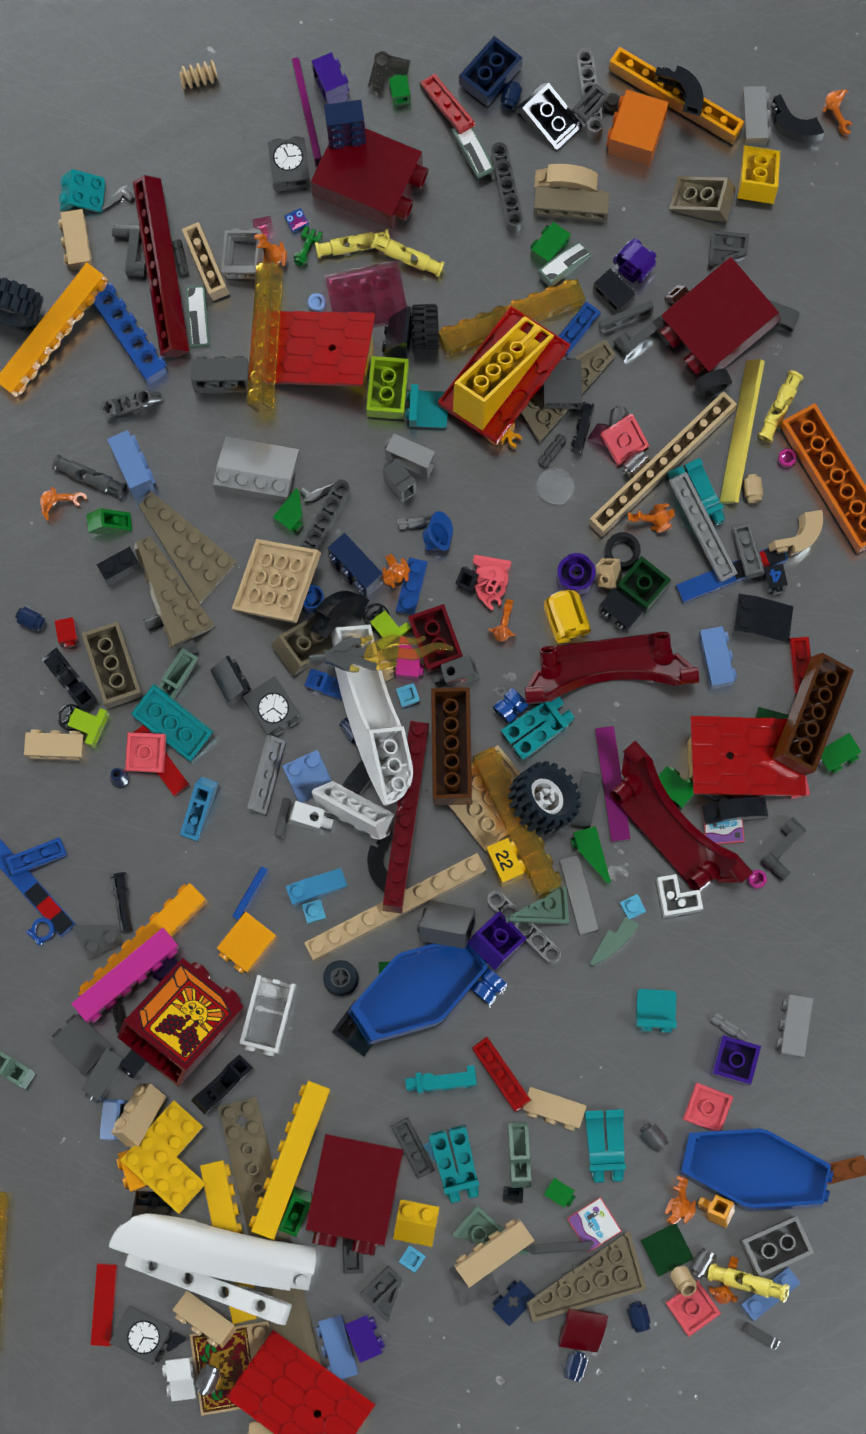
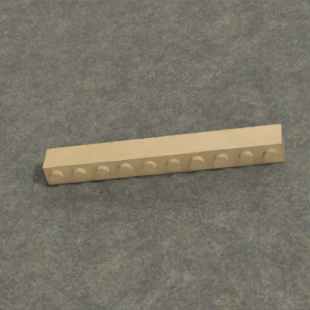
(662, 463)
(414, 898)

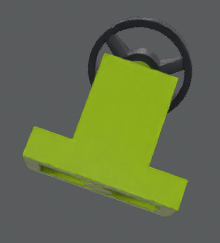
(384, 623)
(84, 722)

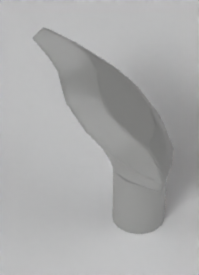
(123, 191)
(318, 493)

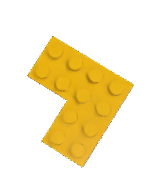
(157, 1157)

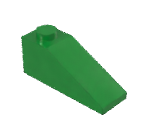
(590, 850)

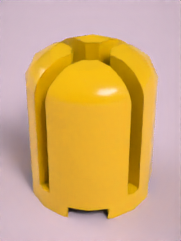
(566, 616)

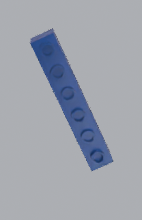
(149, 371)

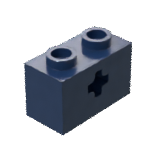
(510, 1314)

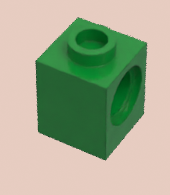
(399, 89)

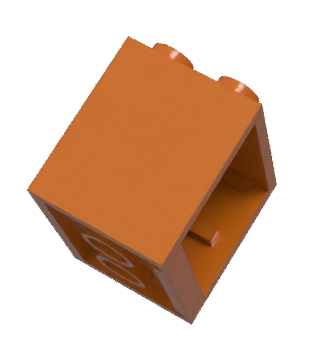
(636, 127)

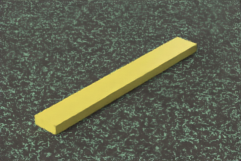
(742, 431)

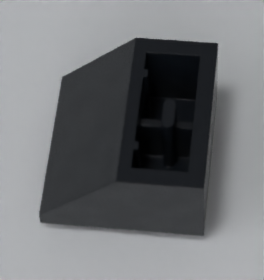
(229, 680)
(350, 1034)
(150, 1203)

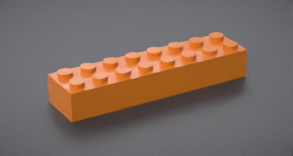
(829, 471)

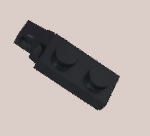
(582, 426)

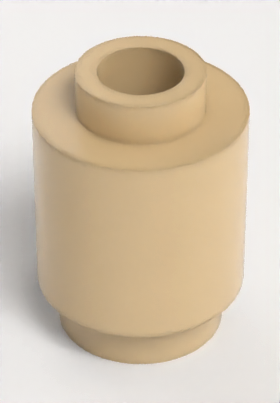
(753, 488)
(683, 1280)

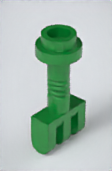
(300, 258)

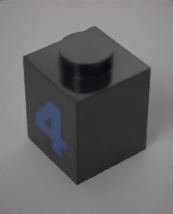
(775, 579)

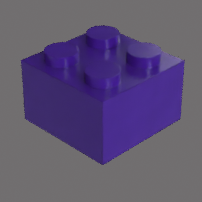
(330, 79)
(497, 940)
(736, 1060)
(364, 1338)

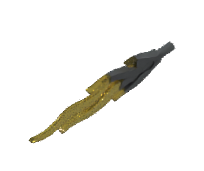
(368, 657)

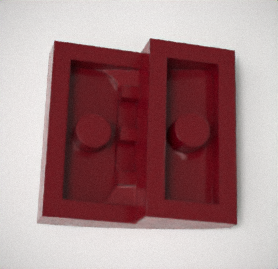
(583, 1330)

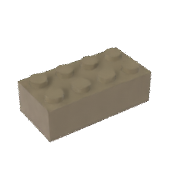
(112, 665)

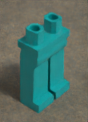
(703, 488)
(552, 725)
(442, 1082)
(612, 1158)
(465, 1175)

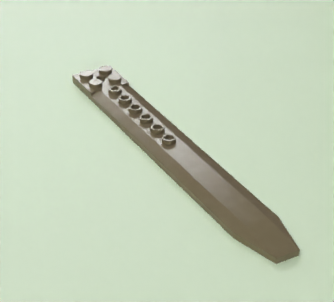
(251, 1167)

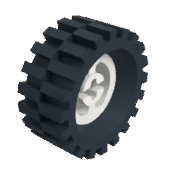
(19, 304)
(554, 790)

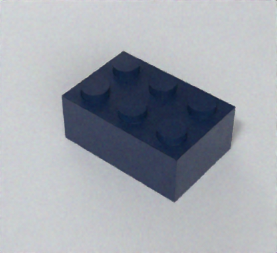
(490, 71)
(345, 124)
(355, 565)

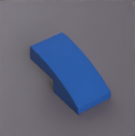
(323, 683)

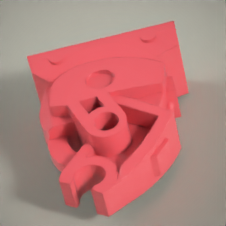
(491, 576)

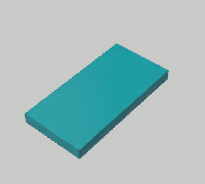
(166, 716)

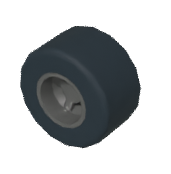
(335, 975)

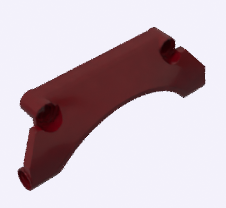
(603, 660)
(678, 840)

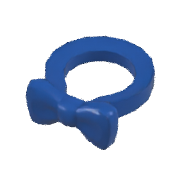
(32, 932)

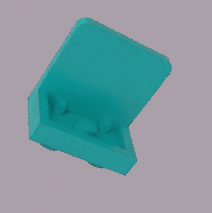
(81, 191)
(424, 408)
(656, 1010)

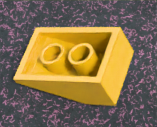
(759, 174)

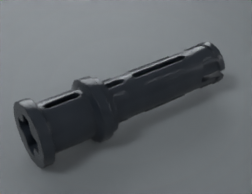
(120, 893)

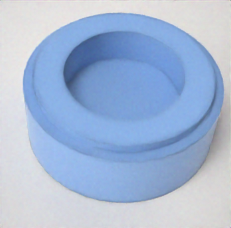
(316, 302)

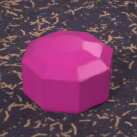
(787, 458)
(757, 879)

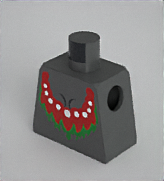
(464, 669)

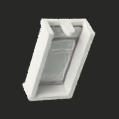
(267, 1015)

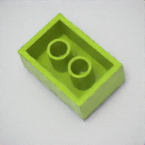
(387, 387)

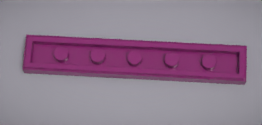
(306, 110)
(610, 779)

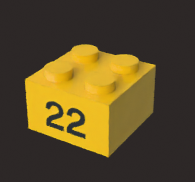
(505, 863)

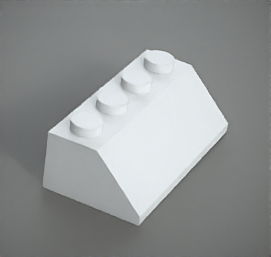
(354, 809)

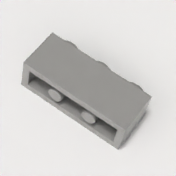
(756, 115)
(795, 1026)

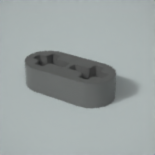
(761, 1336)

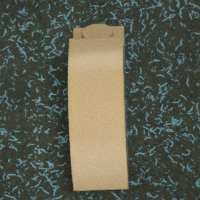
(566, 176)
(809, 529)

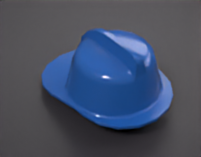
(438, 532)

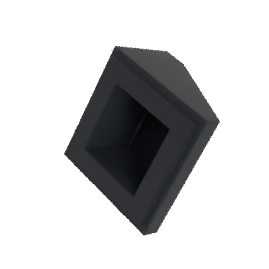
(467, 578)
(176, 1340)

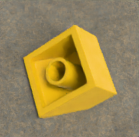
(416, 1223)

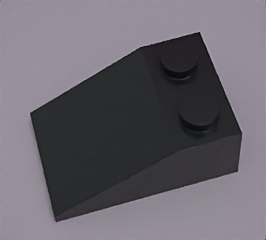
(549, 115)
(398, 334)
(762, 619)

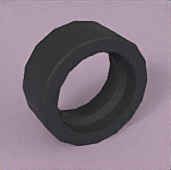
(713, 383)
(623, 536)

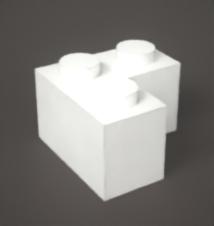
(676, 903)
(181, 1375)

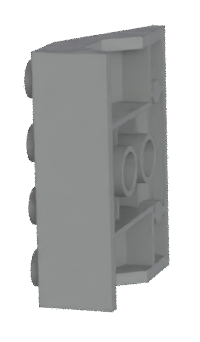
(255, 469)

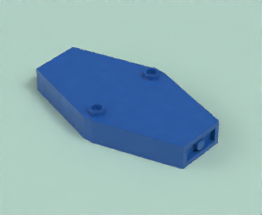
(416, 991)
(756, 1170)

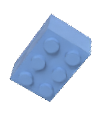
(132, 463)

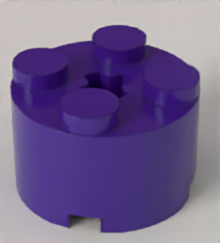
(635, 261)
(576, 563)

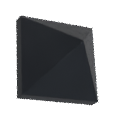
(512, 1195)

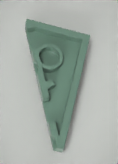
(546, 910)
(479, 1227)

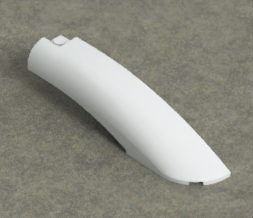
(375, 723)
(216, 1252)

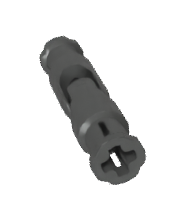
(98, 480)

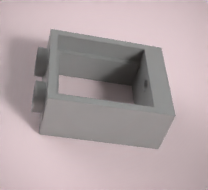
(239, 272)
(412, 455)

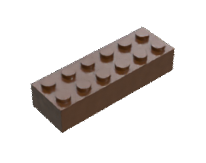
(813, 714)
(451, 746)

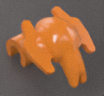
(832, 102)
(272, 253)
(51, 497)
(658, 516)
(396, 571)
(502, 632)
(680, 1205)
(723, 1293)

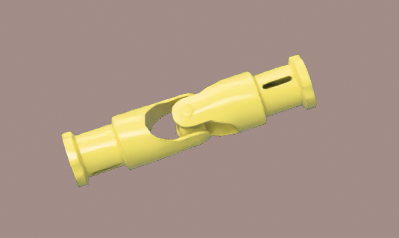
(356, 243)
(400, 252)
(784, 398)
(758, 1285)

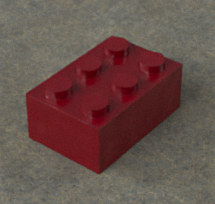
(437, 628)

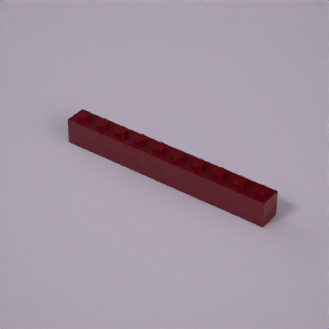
(160, 266)
(405, 822)

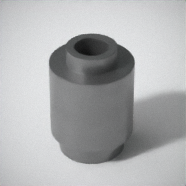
(617, 414)
(635, 463)
(654, 1137)
(702, 1263)
(207, 1379)

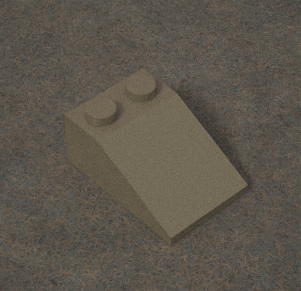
(703, 197)
(298, 643)

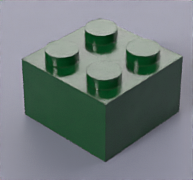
(643, 584)

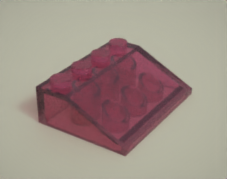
(367, 290)

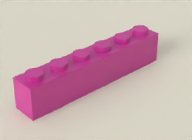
(125, 975)

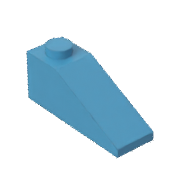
(199, 808)
(316, 887)

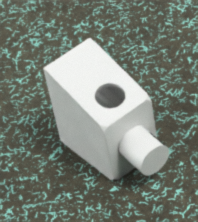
(301, 813)

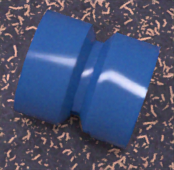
(313, 599)
(510, 706)
(488, 986)

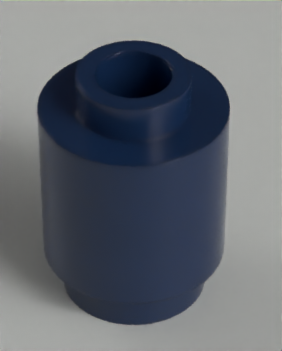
(511, 95)
(30, 618)
(639, 1317)
(575, 1366)

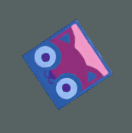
(296, 220)

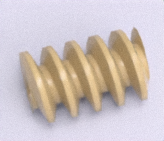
(198, 74)

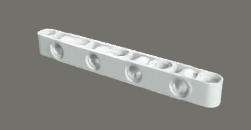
(211, 1287)

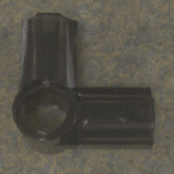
(379, 72)

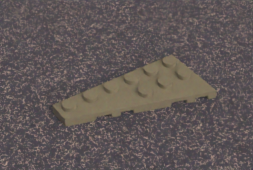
(592, 364)
(193, 553)
(173, 601)
(601, 1278)

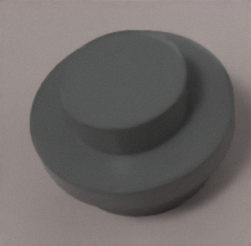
(612, 103)

